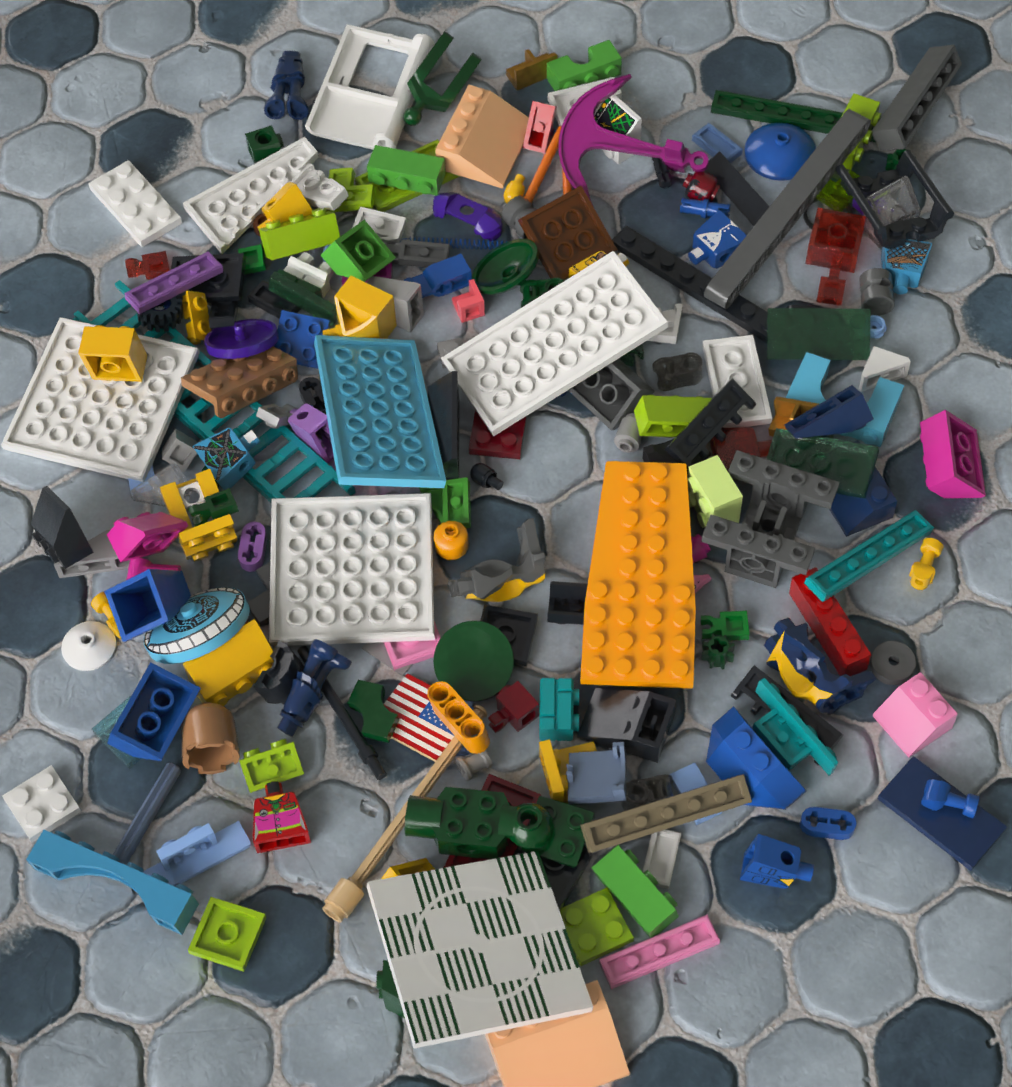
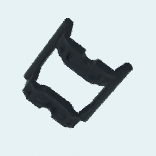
(898, 232)

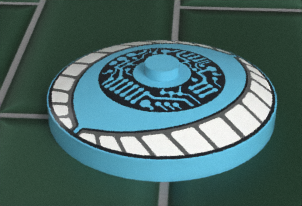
(199, 626)

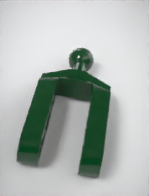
(424, 95)

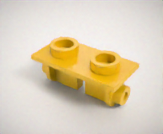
(196, 309)

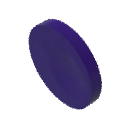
(241, 340)

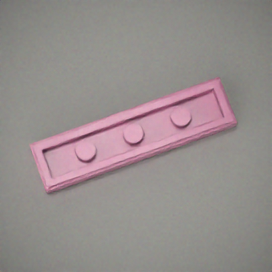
(659, 951)

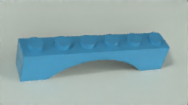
(64, 859)

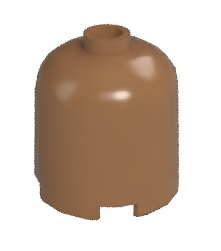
(209, 738)

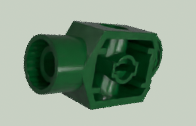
(476, 822)

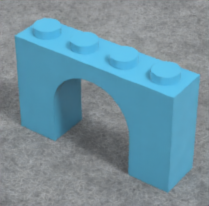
(882, 404)

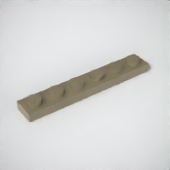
(665, 813)

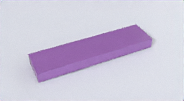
(173, 282)

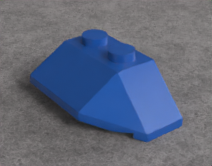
(739, 750)

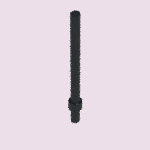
(366, 752)

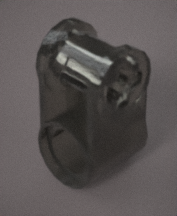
(678, 371)
(648, 789)

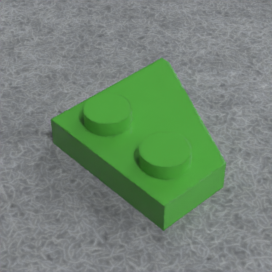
(452, 501)

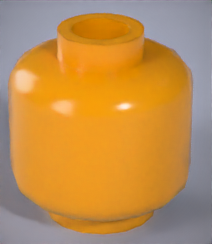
(451, 540)

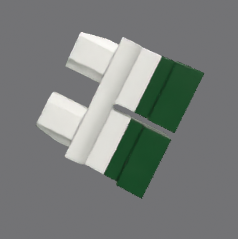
(305, 274)

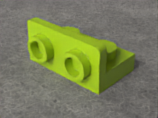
(272, 765)

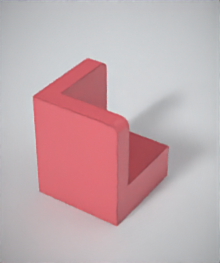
(470, 304)

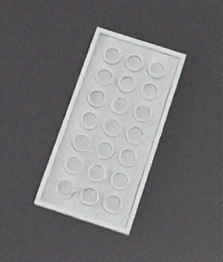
(554, 342)

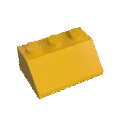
(232, 666)

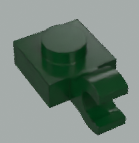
(215, 505)

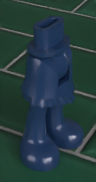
(287, 79)
(307, 688)

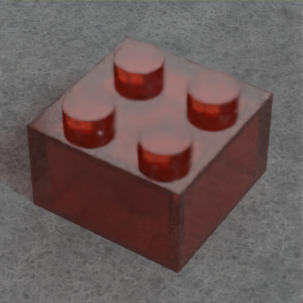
(835, 239)

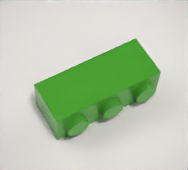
(406, 170)
(636, 891)

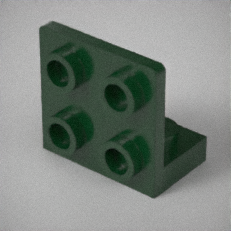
(567, 836)

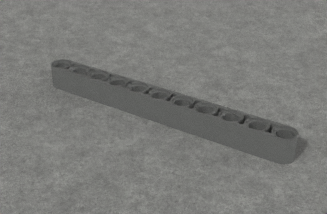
(786, 209)

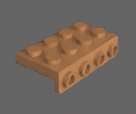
(242, 381)

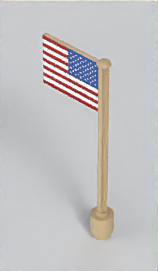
(424, 733)

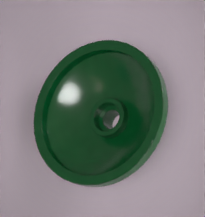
(506, 267)

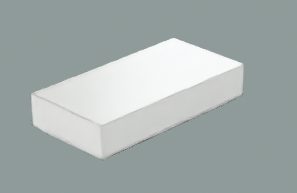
(662, 856)

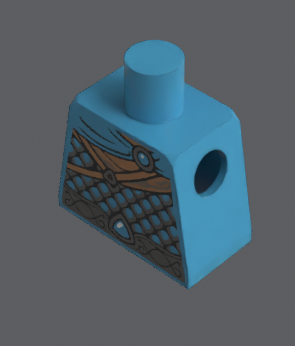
(906, 264)

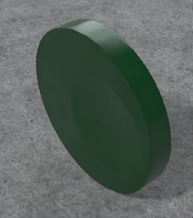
(474, 660)

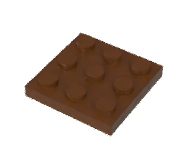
(566, 232)

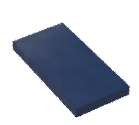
(956, 834)

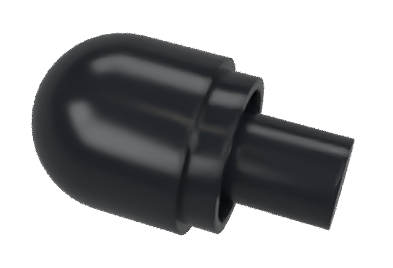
(485, 476)

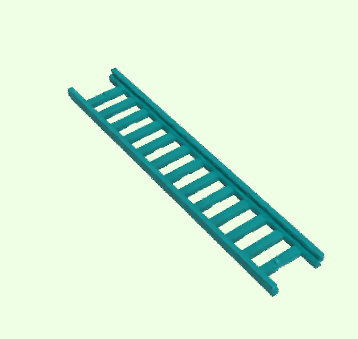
(189, 418)

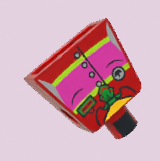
(278, 820)

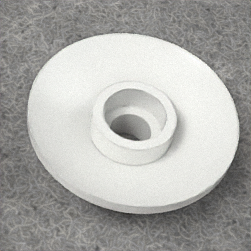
(90, 655)

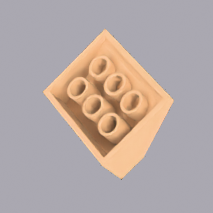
(483, 137)
(562, 1051)

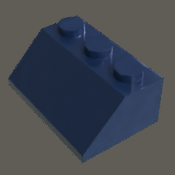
(857, 514)

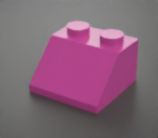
(144, 534)

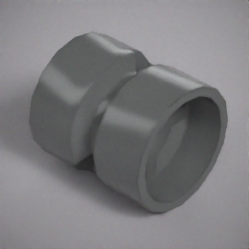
(514, 210)
(876, 291)

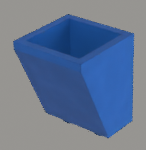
(147, 601)

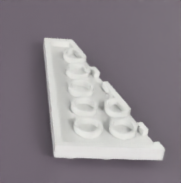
(233, 204)

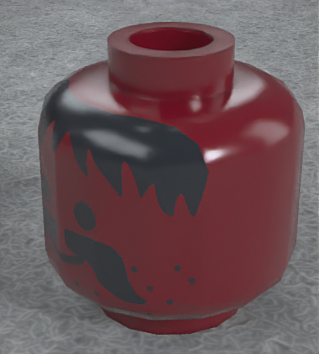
(701, 186)

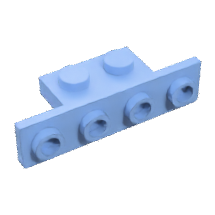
(198, 852)

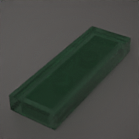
(302, 297)

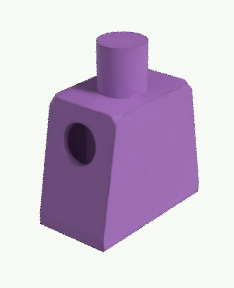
(306, 424)

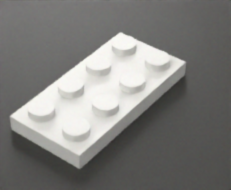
(135, 203)
(738, 360)

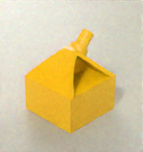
(363, 311)

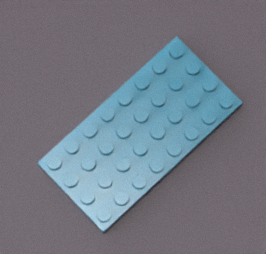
(378, 412)

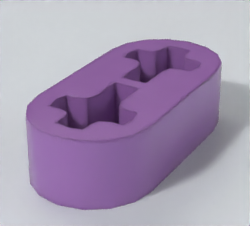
(247, 546)

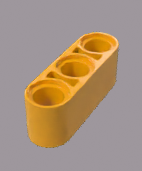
(462, 727)

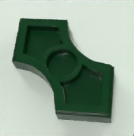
(378, 720)

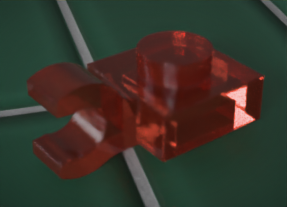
(151, 265)
(831, 288)

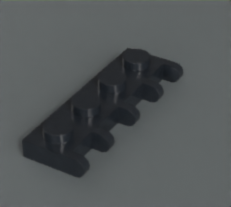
(709, 423)
(826, 733)

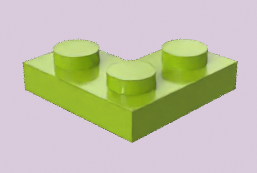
(358, 196)

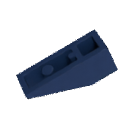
(836, 415)

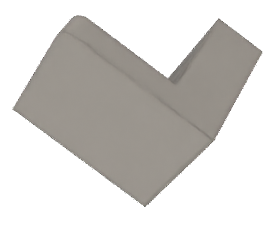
(179, 450)

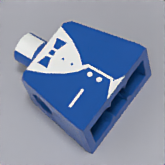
(715, 241)

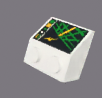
(619, 118)

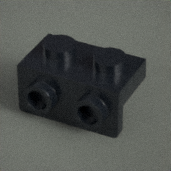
(566, 603)

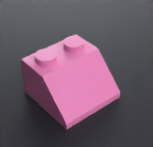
(915, 715)

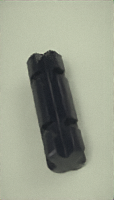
(662, 172)

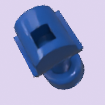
(939, 794)

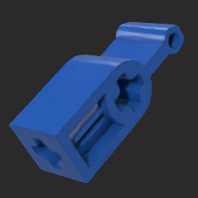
(444, 277)

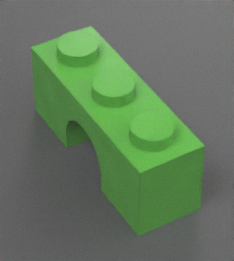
(602, 64)

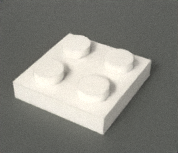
(41, 803)

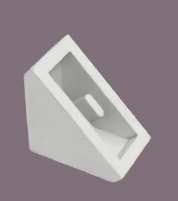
(885, 365)

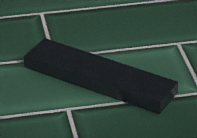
(737, 188)

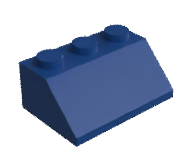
(153, 714)

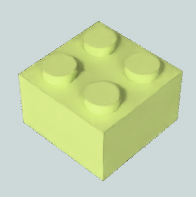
(713, 491)

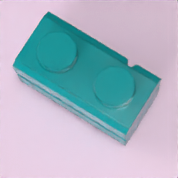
(556, 709)

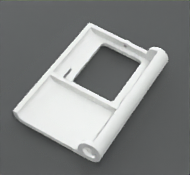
(360, 115)

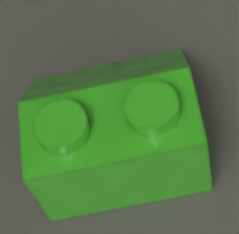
(358, 253)

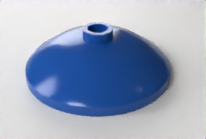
(778, 150)

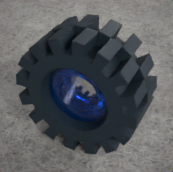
(163, 318)

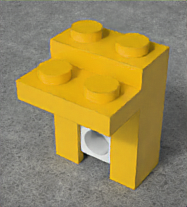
(205, 537)

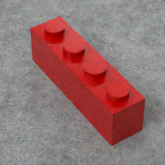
(831, 628)

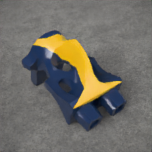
(795, 658)

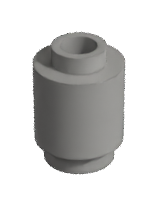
(627, 435)

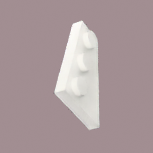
(318, 189)

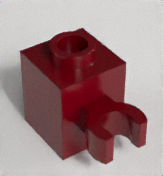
(514, 706)

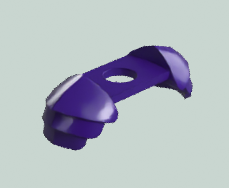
(485, 219)

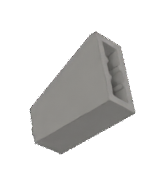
(406, 297)

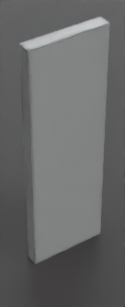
(379, 651)

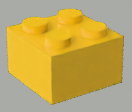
(113, 353)

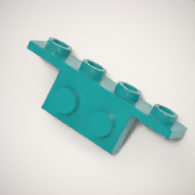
(788, 734)

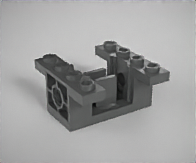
(775, 505)

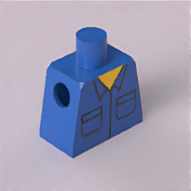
(774, 863)

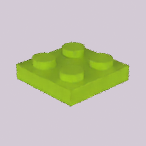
(595, 926)
(227, 934)

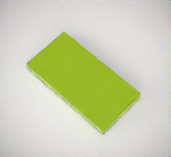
(390, 197)

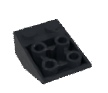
(629, 717)

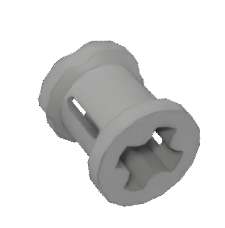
(472, 764)

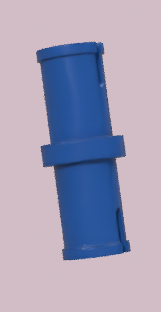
(703, 208)

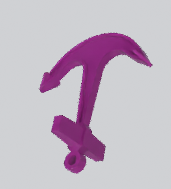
(582, 134)

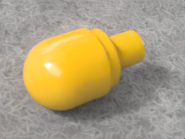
(514, 188)

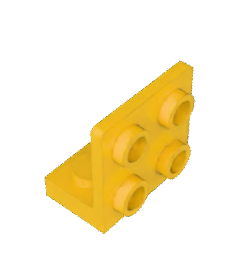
(555, 766)

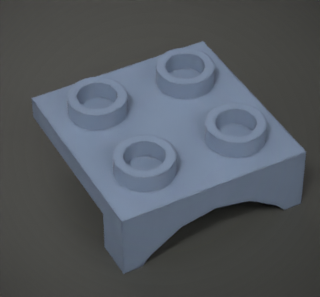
(597, 775)

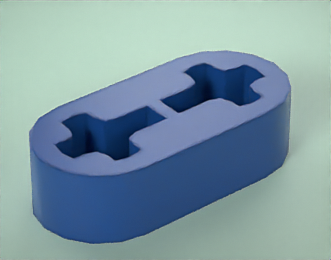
(828, 823)

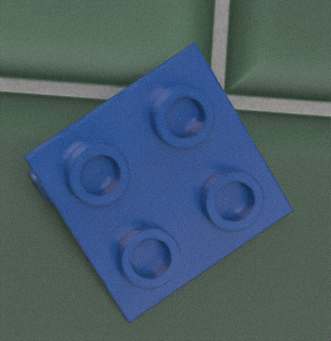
(298, 336)

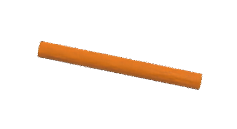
(543, 167)

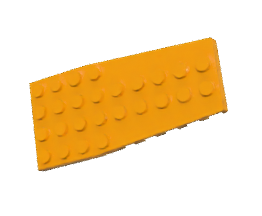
(641, 580)

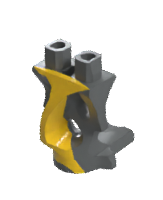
(500, 580)

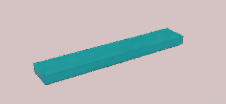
(868, 555)

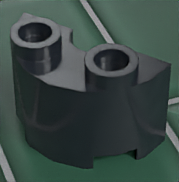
(276, 682)

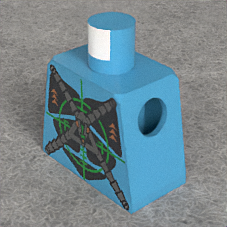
(227, 455)

